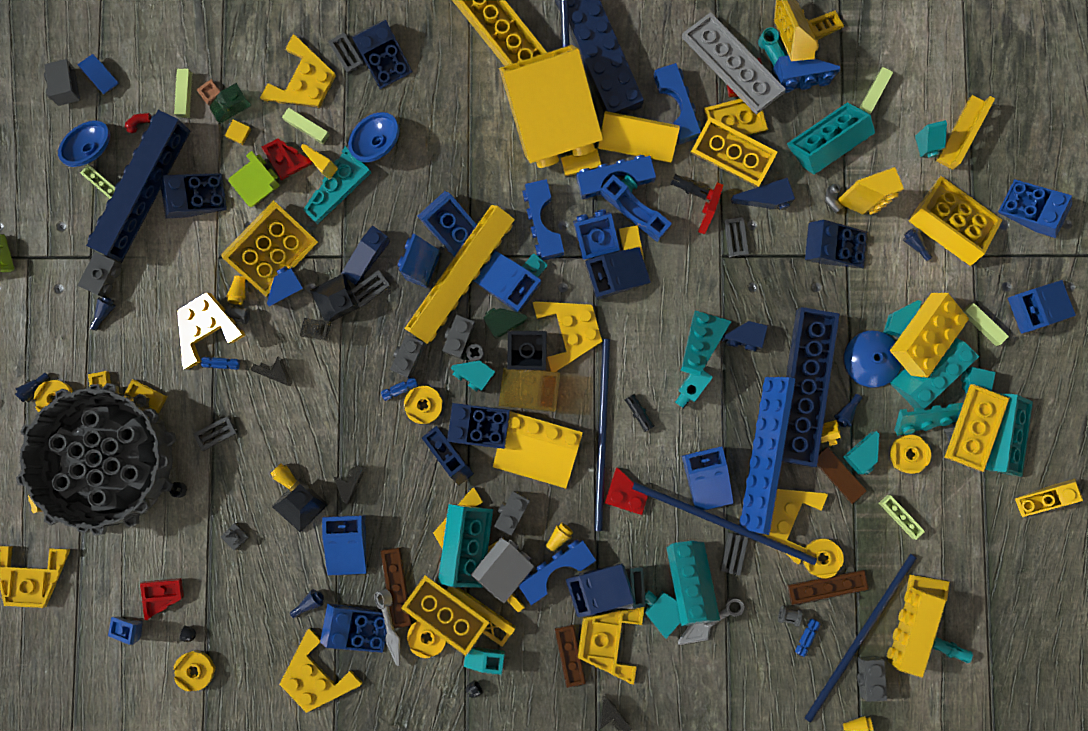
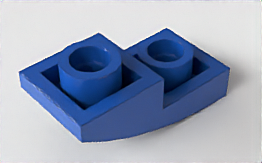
(98, 74)

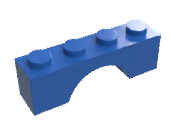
(670, 82)
(591, 181)
(621, 198)
(549, 243)
(576, 556)

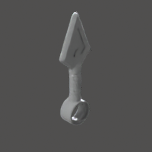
(383, 600)
(701, 631)

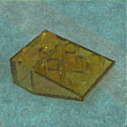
(529, 390)

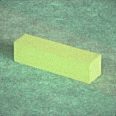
(876, 90)
(183, 93)
(305, 126)
(98, 180)
(985, 324)
(906, 522)

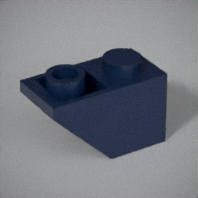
(748, 335)

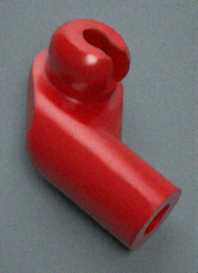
(131, 123)

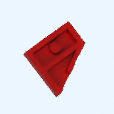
(285, 159)
(710, 207)
(623, 496)
(159, 595)

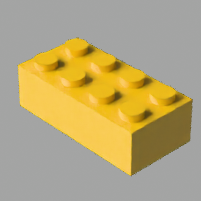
(733, 152)
(929, 334)
(445, 615)
(915, 631)

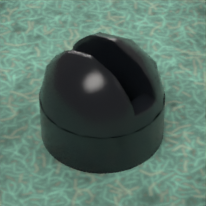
(178, 494)
(187, 634)
(474, 689)

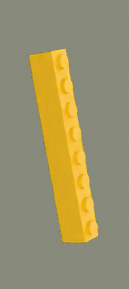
(459, 274)

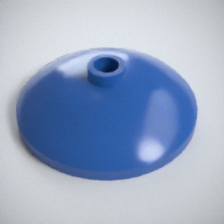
(374, 137)
(84, 144)
(860, 359)

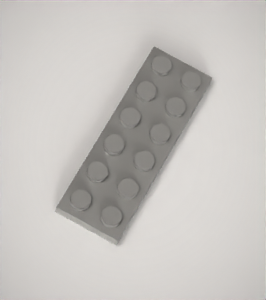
(733, 63)

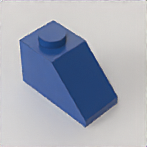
(284, 285)

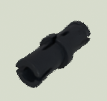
(689, 186)
(639, 413)

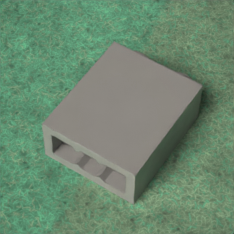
(503, 569)

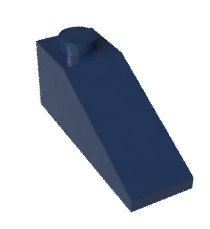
(770, 196)
(365, 254)
(447, 456)

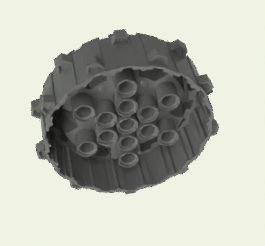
(70, 418)

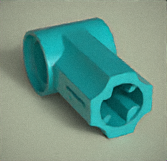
(773, 49)

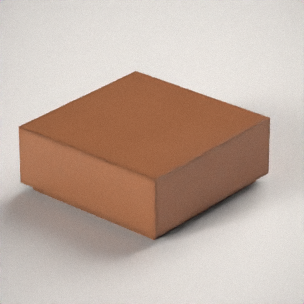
(209, 91)

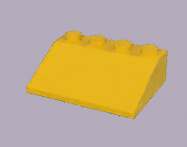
(956, 221)
(267, 246)
(538, 450)

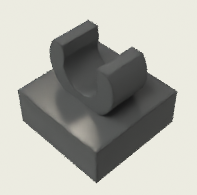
(235, 536)

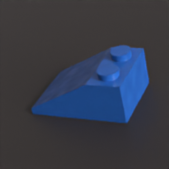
(448, 222)

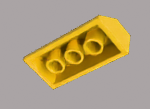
(795, 30)
(873, 192)

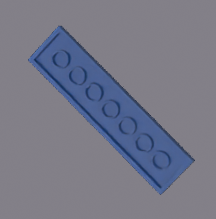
(767, 454)

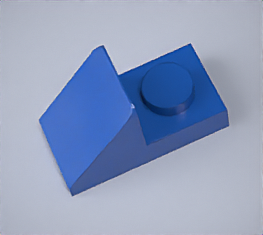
(125, 630)

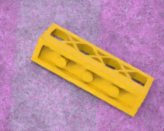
(964, 131)
(486, 612)

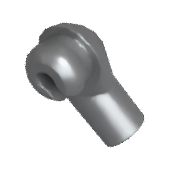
(831, 197)

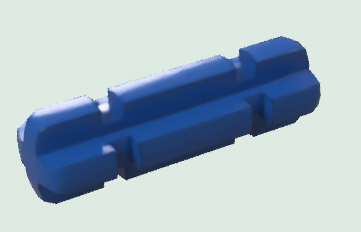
(222, 363)
(399, 389)
(807, 637)

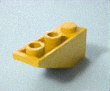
(1049, 498)

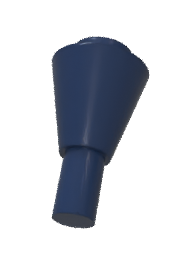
(915, 240)
(103, 308)
(26, 391)
(847, 413)
(312, 600)

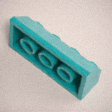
(831, 137)
(923, 390)
(1012, 437)
(464, 544)
(692, 583)

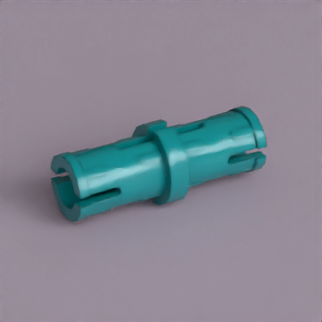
(952, 650)

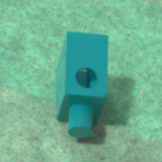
(699, 382)
(662, 612)

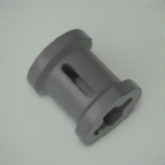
(238, 314)
(474, 347)
(790, 616)

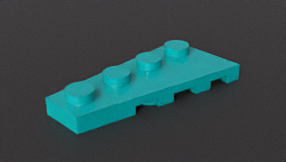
(334, 191)
(702, 341)
(926, 419)

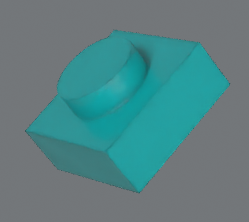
(535, 265)

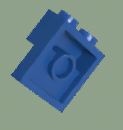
(596, 234)

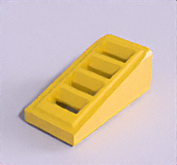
(825, 18)
(324, 164)

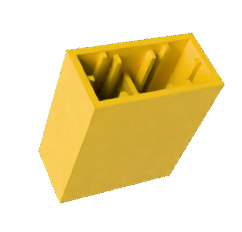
(552, 105)

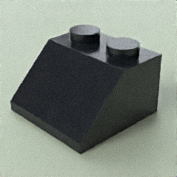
(527, 350)

